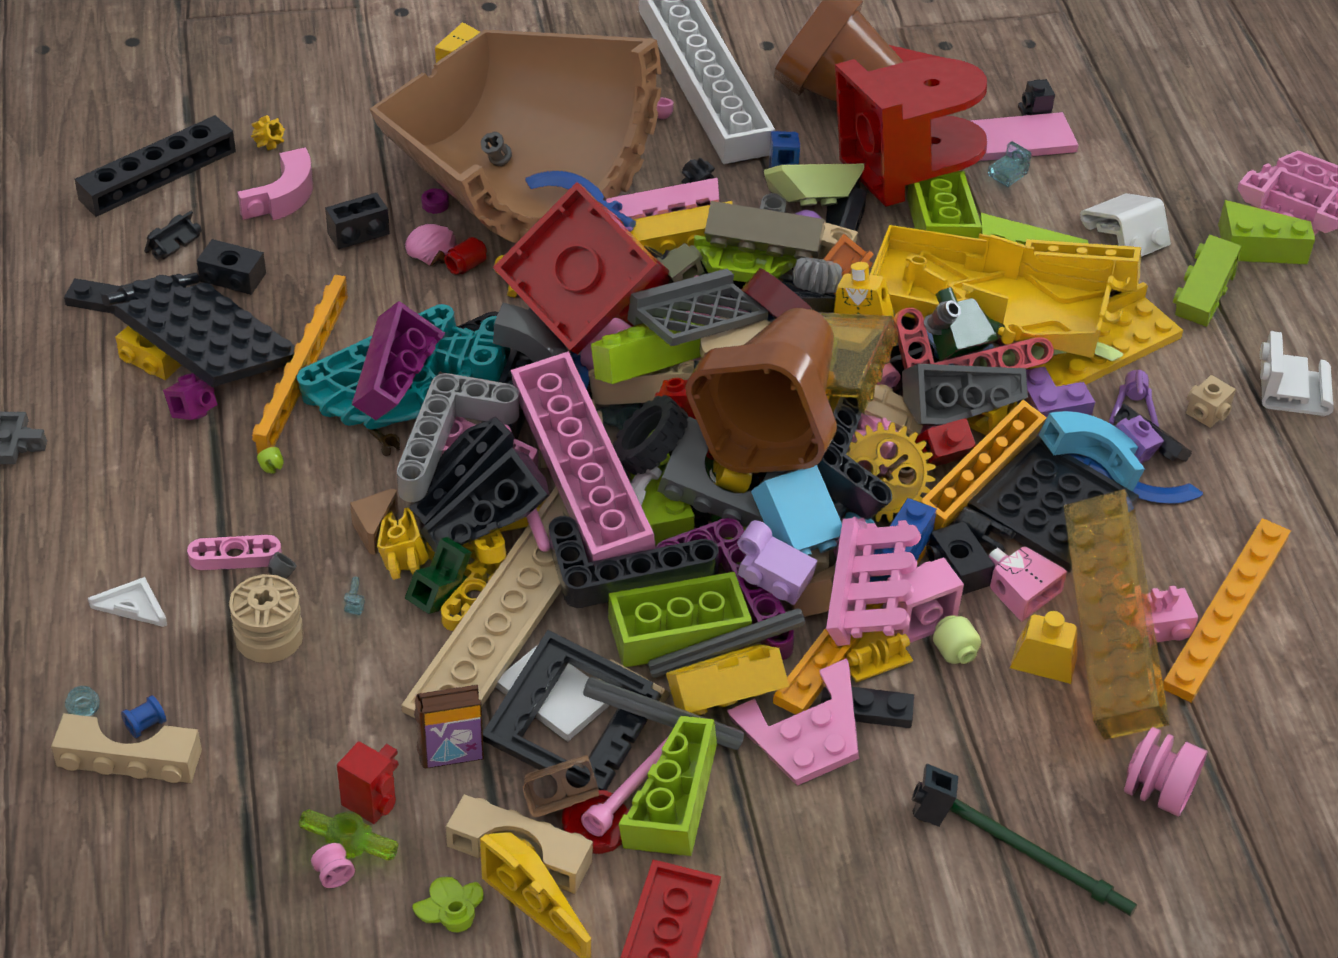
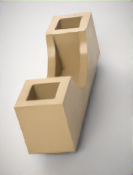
(165, 756)
(563, 853)

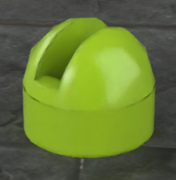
(270, 460)

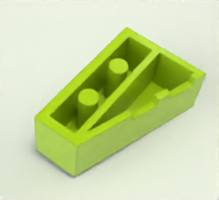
(1207, 280)

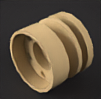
(266, 618)

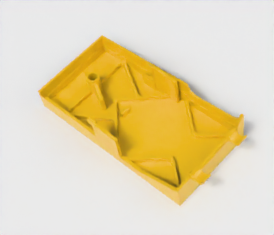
(1004, 279)

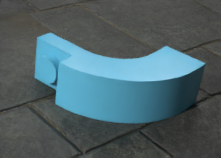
(1095, 438)

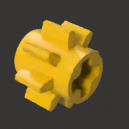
(267, 132)

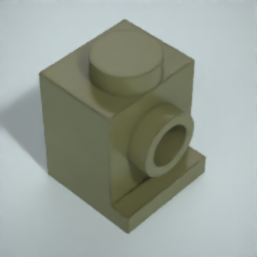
(683, 263)

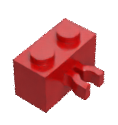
(368, 781)

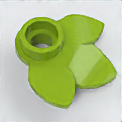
(450, 904)

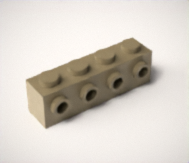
(764, 230)

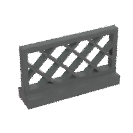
(694, 295)

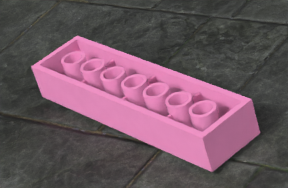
(582, 459)

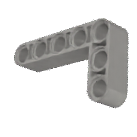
(449, 397)

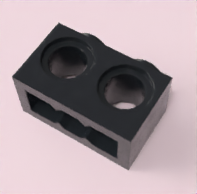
(357, 220)

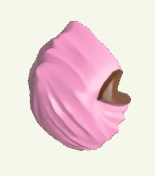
(430, 243)

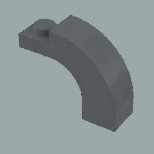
(526, 333)

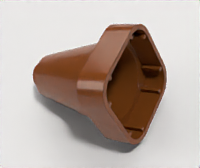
(830, 37)
(767, 399)

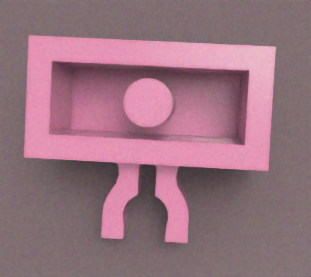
(1172, 614)

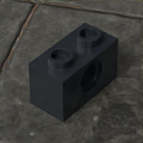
(231, 266)
(963, 554)

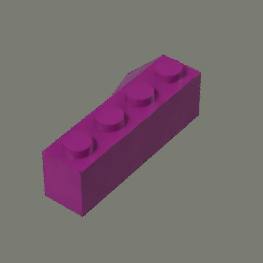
(394, 358)

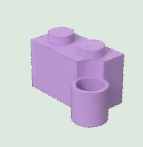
(774, 563)

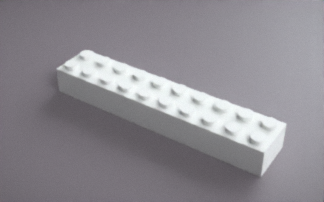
(709, 78)

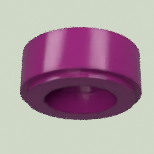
(435, 201)

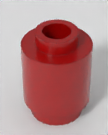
(465, 256)

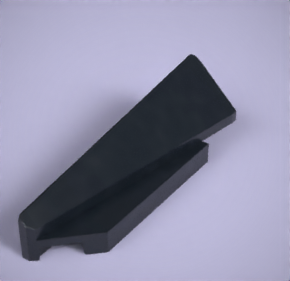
(849, 209)

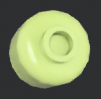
(956, 638)

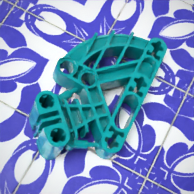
(334, 379)

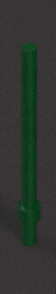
(1100, 890)

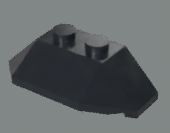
(463, 464)

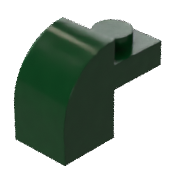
(436, 583)

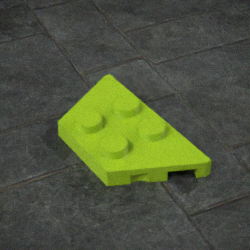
(741, 263)

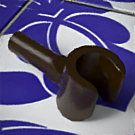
(386, 441)

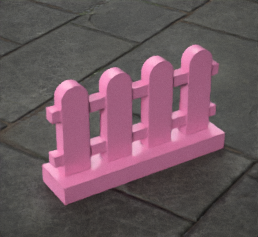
(852, 580)

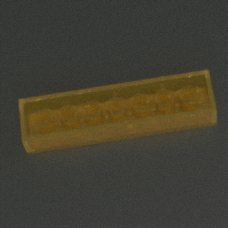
(1115, 616)

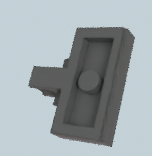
(17, 437)

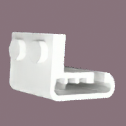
(1133, 218)
(1290, 385)

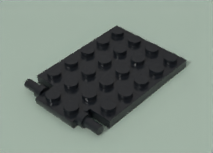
(200, 328)

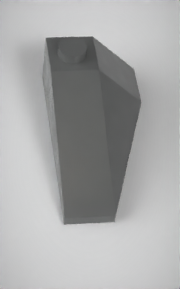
(957, 392)

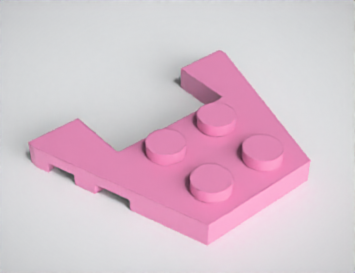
(813, 739)

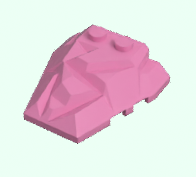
(1297, 188)

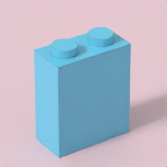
(799, 510)

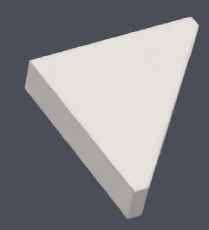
(131, 601)

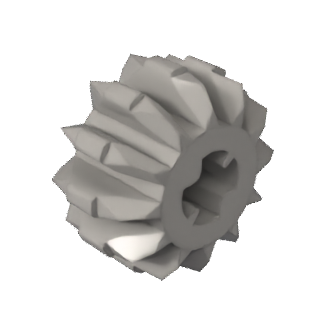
(817, 275)

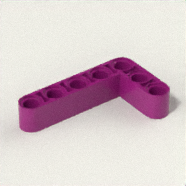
(757, 600)

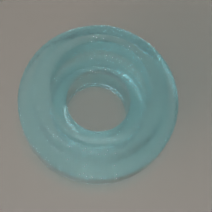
(85, 696)

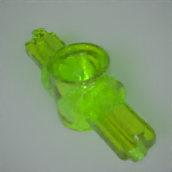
(345, 823)

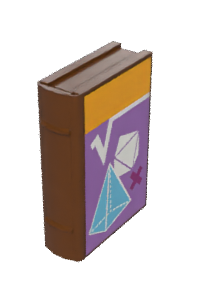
(449, 726)

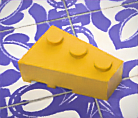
(727, 678)

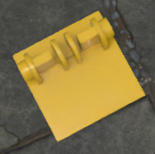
(878, 654)

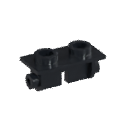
(163, 241)

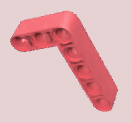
(992, 356)

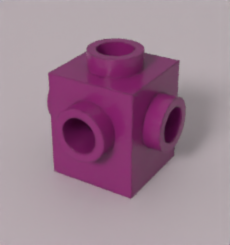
(190, 398)

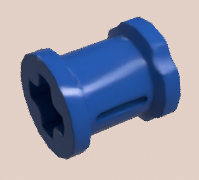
(143, 716)

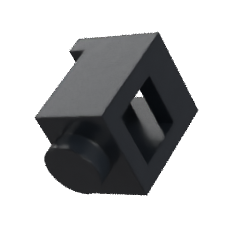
(1037, 98)
(934, 795)

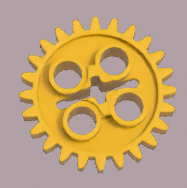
(868, 448)

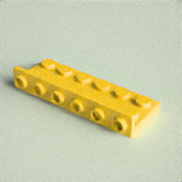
(1137, 333)

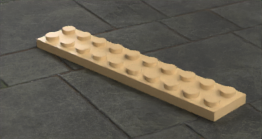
(498, 619)

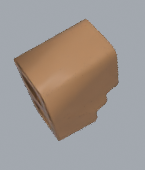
(559, 773)

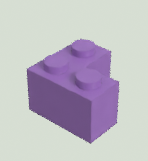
(1048, 398)

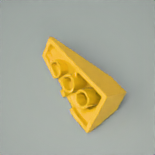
(523, 879)

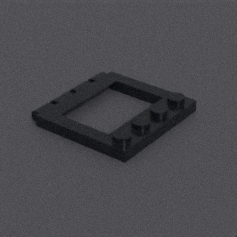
(533, 688)

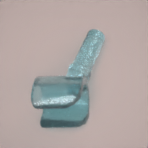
(354, 602)

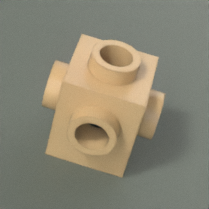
(1210, 401)

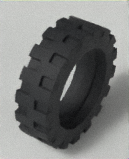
(641, 454)

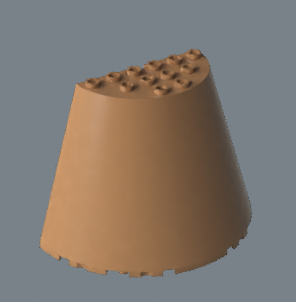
(554, 100)

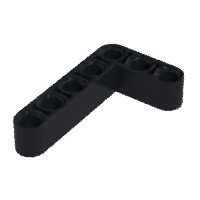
(843, 476)
(591, 582)

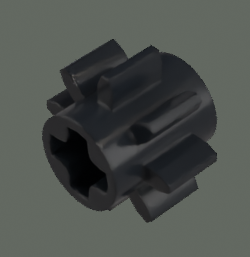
(697, 171)

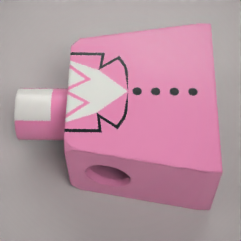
(1025, 580)

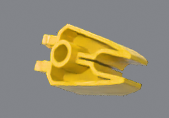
(401, 544)

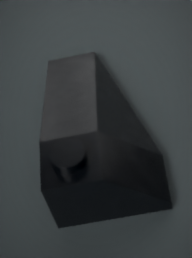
(492, 501)

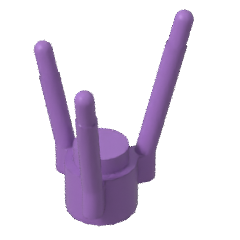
(1136, 388)

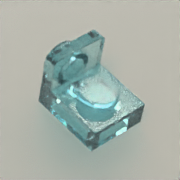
(1012, 165)

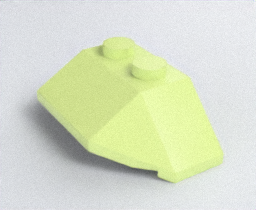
(813, 182)

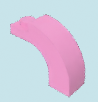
(283, 195)

